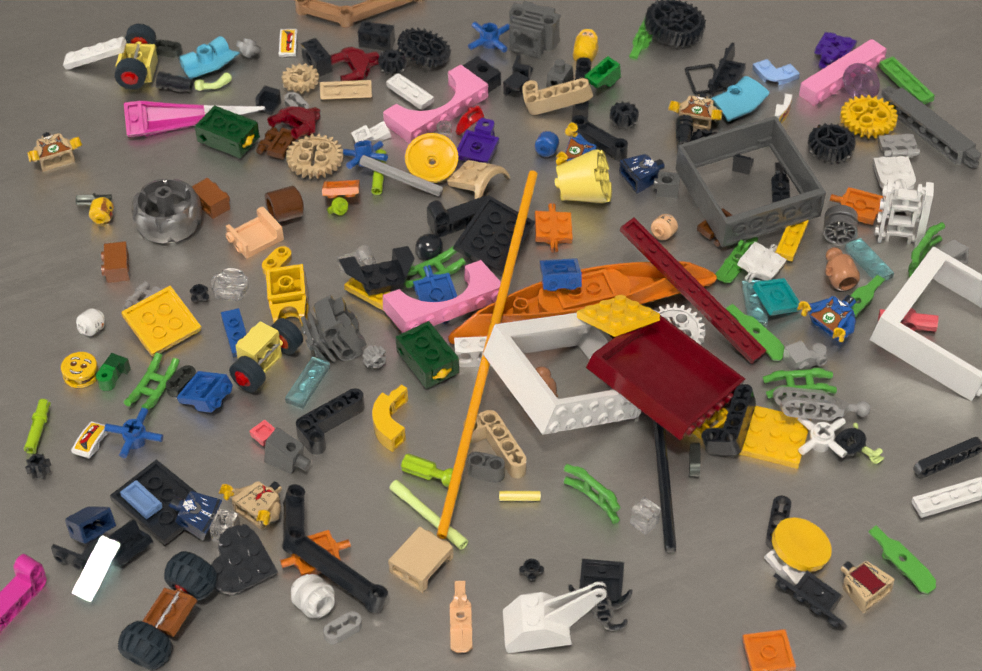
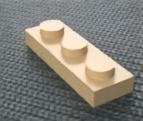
(345, 89)

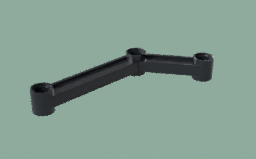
(614, 146)
(297, 543)

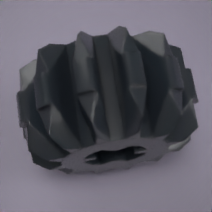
(392, 61)
(624, 115)

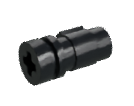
(176, 83)
(684, 129)

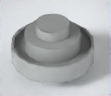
(248, 47)

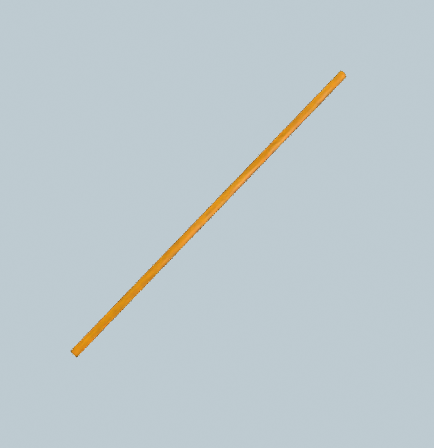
(484, 364)

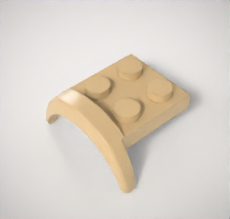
(475, 176)

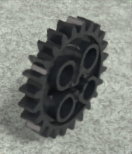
(424, 47)

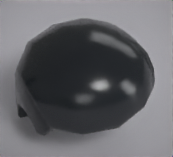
(428, 246)

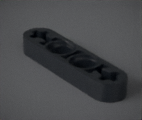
(948, 457)

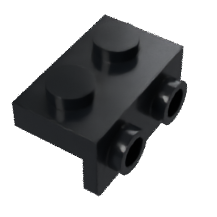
(131, 541)

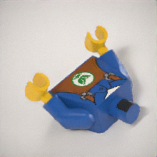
(576, 147)
(832, 316)

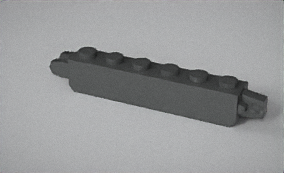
(932, 127)

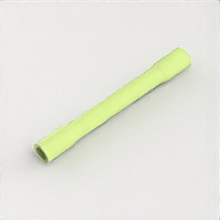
(406, 495)

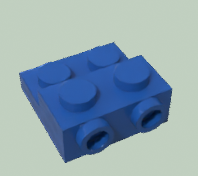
(560, 274)
(206, 391)

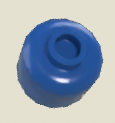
(547, 142)

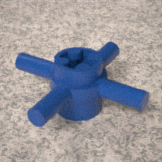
(489, 36)
(364, 148)
(134, 433)

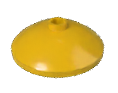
(431, 148)

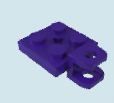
(833, 47)
(482, 137)

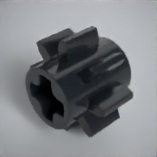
(38, 466)

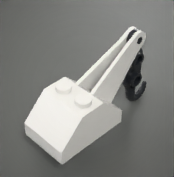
(545, 620)

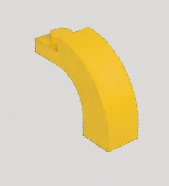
(386, 430)

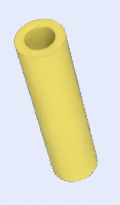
(519, 495)

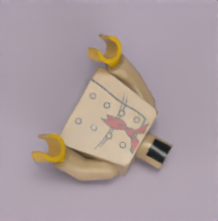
(255, 502)

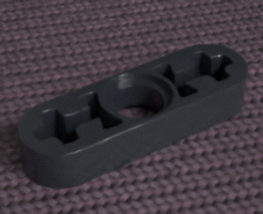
(775, 514)

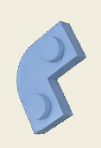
(782, 75)

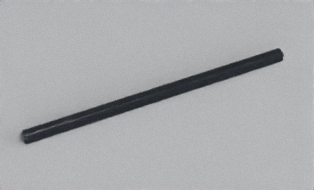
(664, 488)

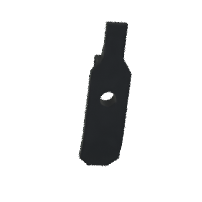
(780, 184)

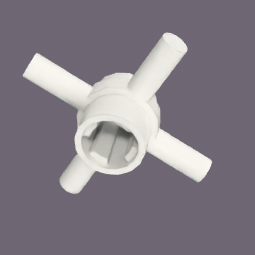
(822, 436)

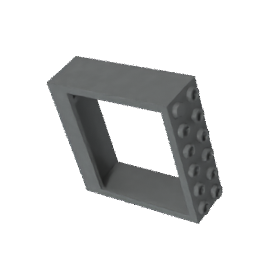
(764, 218)

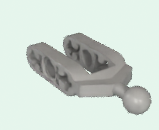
(838, 406)

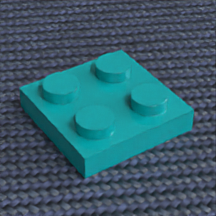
(776, 296)

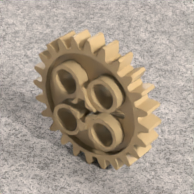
(302, 154)

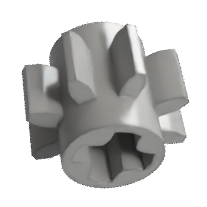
(374, 356)

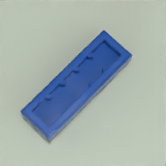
(234, 328)

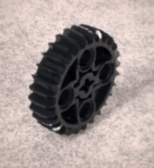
(674, 22)

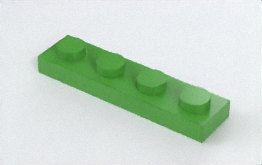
(906, 80)

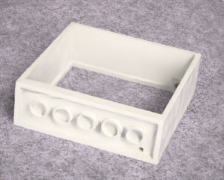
(917, 349)
(552, 415)

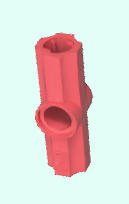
(917, 321)

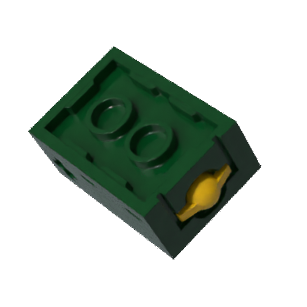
(227, 131)
(427, 354)

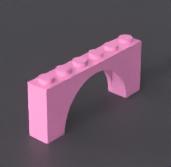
(411, 124)
(410, 313)

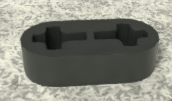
(168, 48)
(179, 380)
(694, 459)

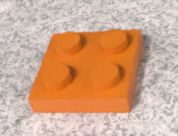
(334, 188)
(769, 651)

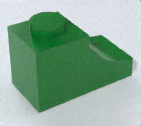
(604, 73)

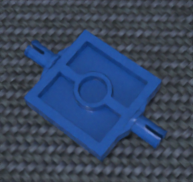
(434, 287)

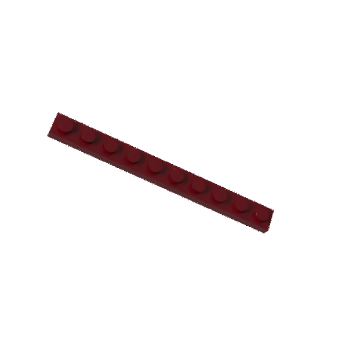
(693, 290)

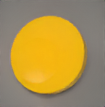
(801, 544)

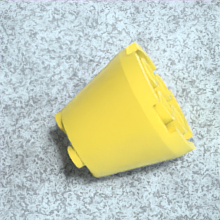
(585, 178)

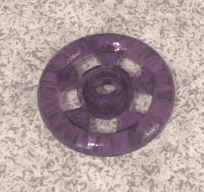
(858, 85)

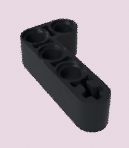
(451, 220)
(326, 417)
(732, 436)

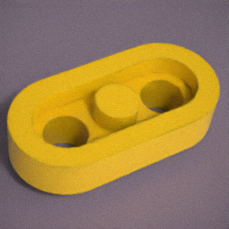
(278, 258)

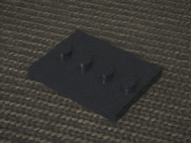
(490, 234)
(163, 485)

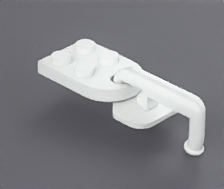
(898, 170)

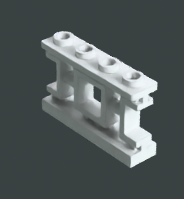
(904, 224)

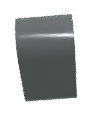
(486, 467)

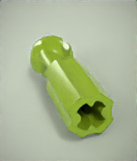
(425, 469)

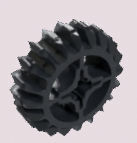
(831, 143)

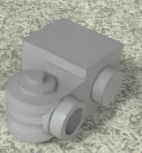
(800, 358)

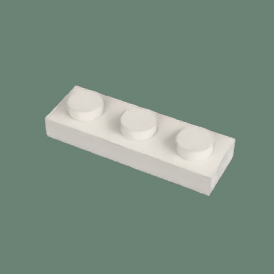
(410, 91)

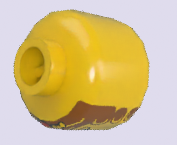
(101, 210)

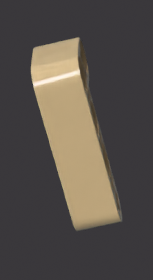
(555, 97)
(491, 427)

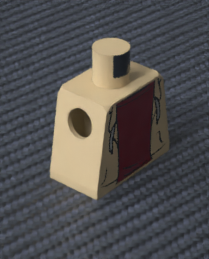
(866, 584)

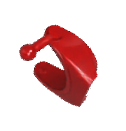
(465, 122)

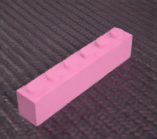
(830, 79)

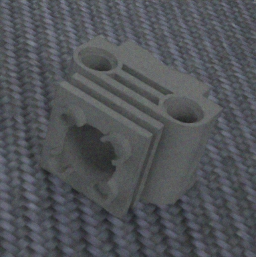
(533, 29)
(335, 330)

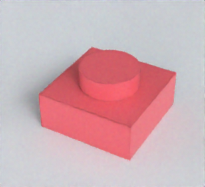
(262, 432)

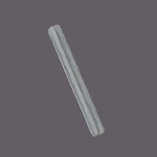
(401, 175)

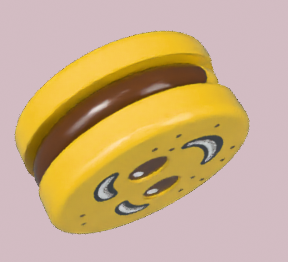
(79, 369)

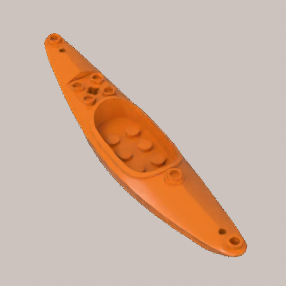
(634, 280)

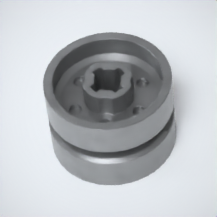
(840, 224)

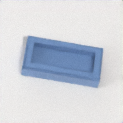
(141, 499)

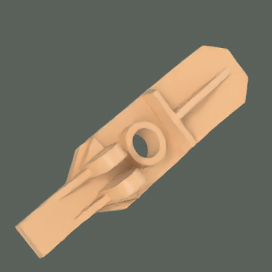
(460, 627)

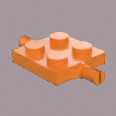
(863, 202)
(553, 227)
(323, 539)

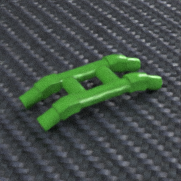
(924, 246)
(437, 262)
(809, 374)
(152, 375)
(610, 506)

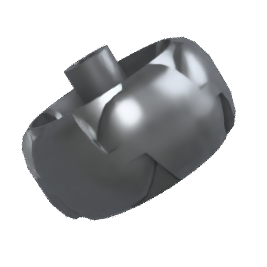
(164, 194)

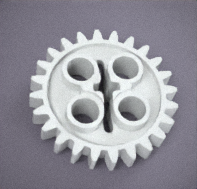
(692, 325)

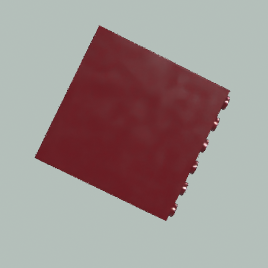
(666, 376)

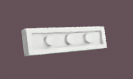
(94, 53)
(948, 497)

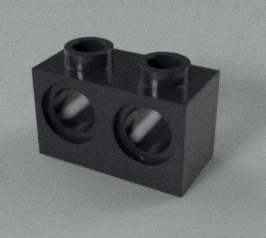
(376, 36)

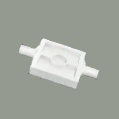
(761, 262)

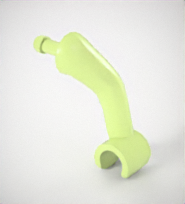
(223, 80)
(873, 455)

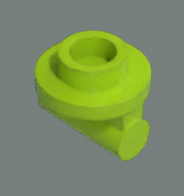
(339, 206)

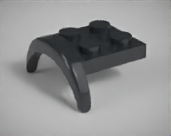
(608, 573)

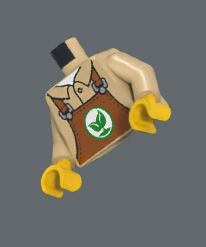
(699, 108)
(54, 151)

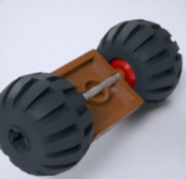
(146, 640)

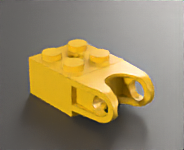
(287, 292)

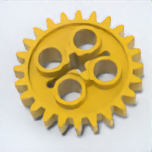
(868, 116)

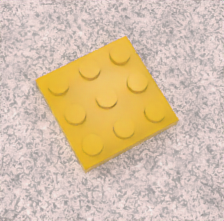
(618, 315)
(161, 321)
(775, 437)

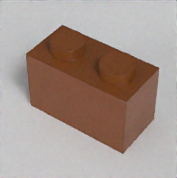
(212, 198)
(115, 262)

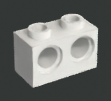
(469, 350)

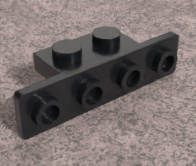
(728, 71)
(816, 593)

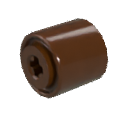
(284, 204)

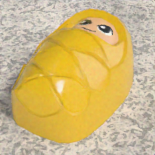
(586, 45)

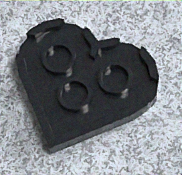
(241, 561)

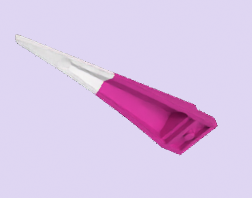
(153, 118)

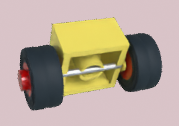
(139, 57)
(261, 350)

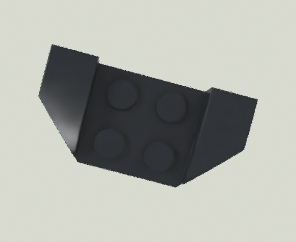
(381, 276)

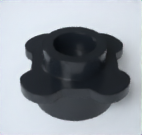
(199, 293)
(531, 564)

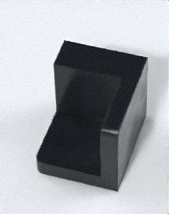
(523, 69)
(514, 82)
(268, 98)
(742, 164)

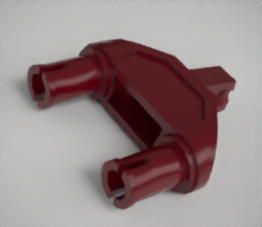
(357, 62)
(298, 117)

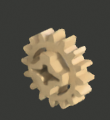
(300, 78)

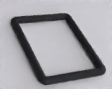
(691, 82)

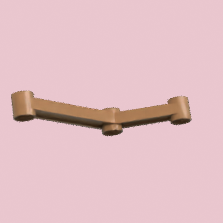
(346, 14)

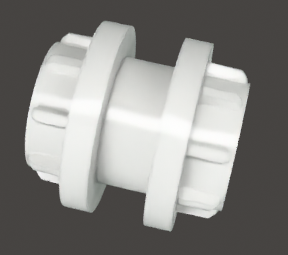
(312, 595)

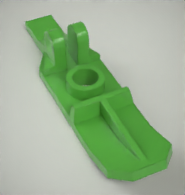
(640, 41)
(730, 269)
(865, 294)
(773, 345)
(910, 567)

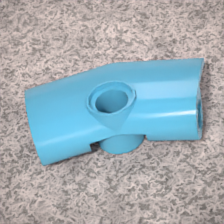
(207, 58)
(740, 98)

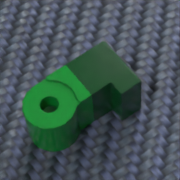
(111, 371)

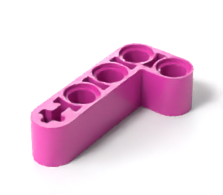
(26, 584)

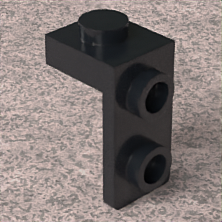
(72, 558)

